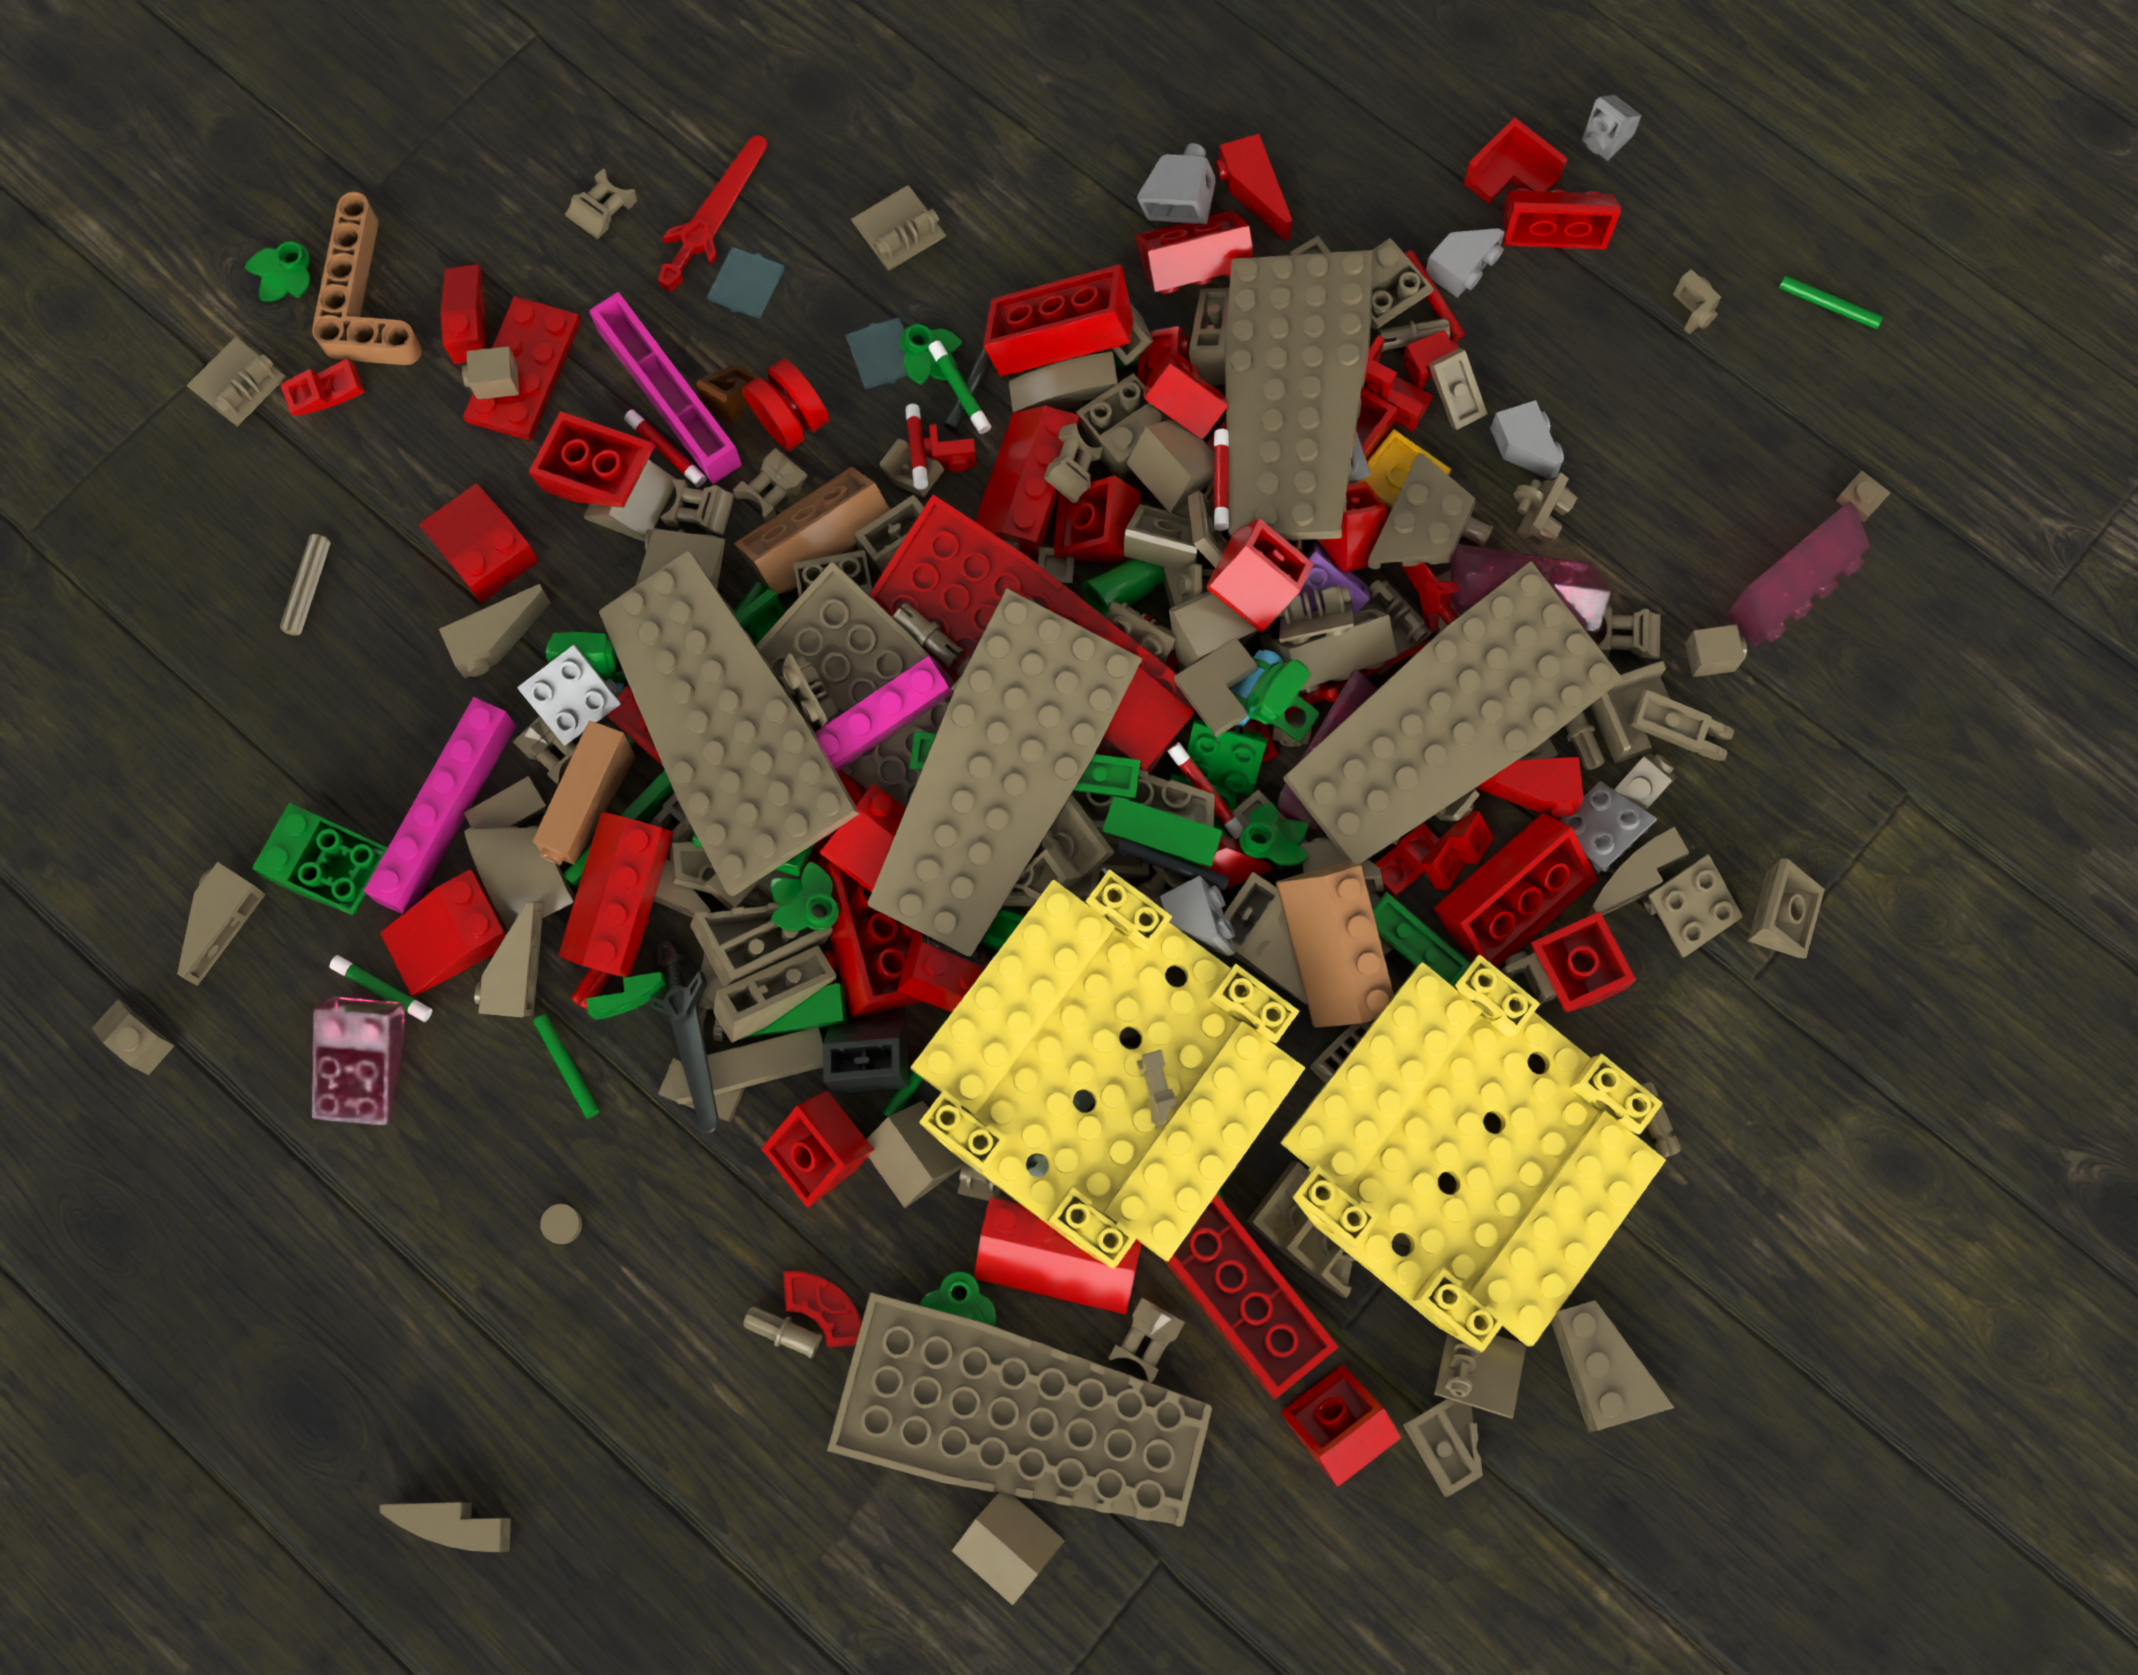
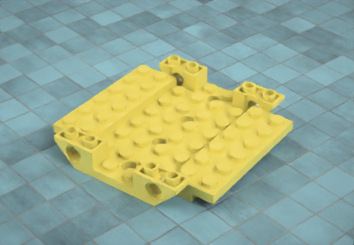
(1051, 1026)
(1526, 1200)

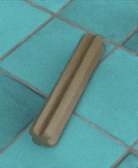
(305, 584)

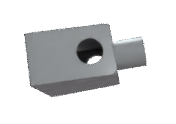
(1179, 188)

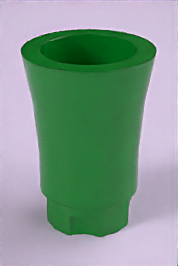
(1122, 584)

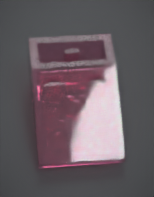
(356, 1059)

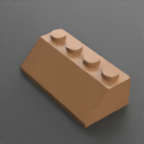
(812, 529)
(1336, 944)

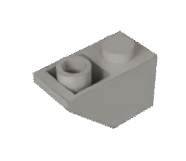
(1610, 126)
(1462, 256)
(1526, 439)
(1199, 915)

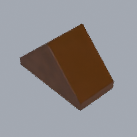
(723, 392)

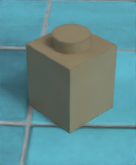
(491, 373)
(1715, 650)

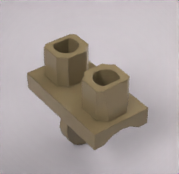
(1537, 504)

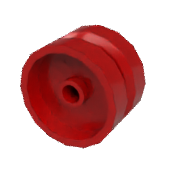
(785, 404)

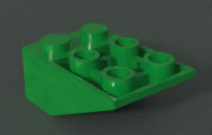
(319, 859)

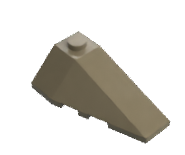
(1156, 793)

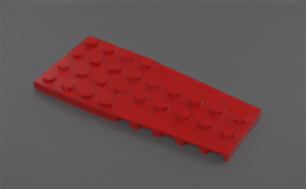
(958, 575)

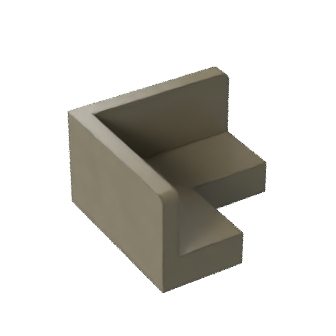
(1616, 707)

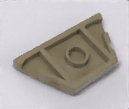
(1424, 519)

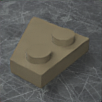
(1447, 1444)

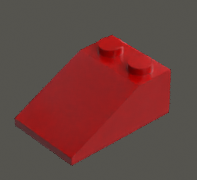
(589, 462)
(479, 542)
(444, 933)

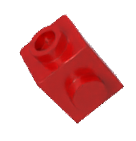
(952, 455)

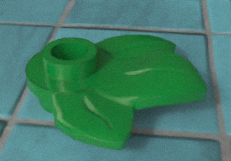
(279, 274)
(918, 359)
(1278, 837)
(801, 897)
(972, 1306)

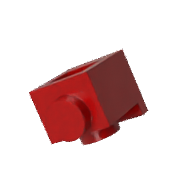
(1424, 351)

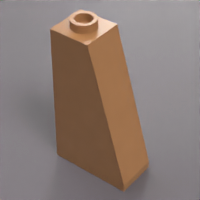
(583, 792)

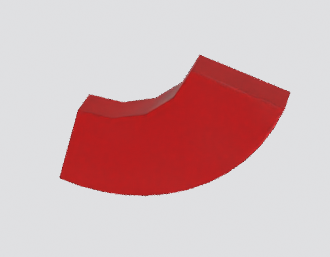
(824, 1304)

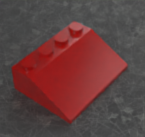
(867, 949)

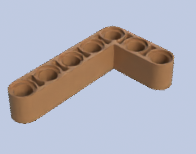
(350, 292)

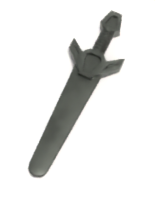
(682, 1007)

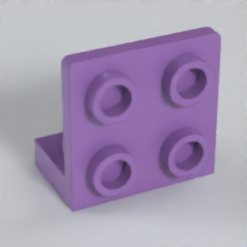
(1325, 574)

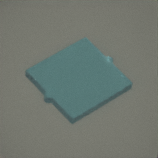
(745, 282)
(878, 352)

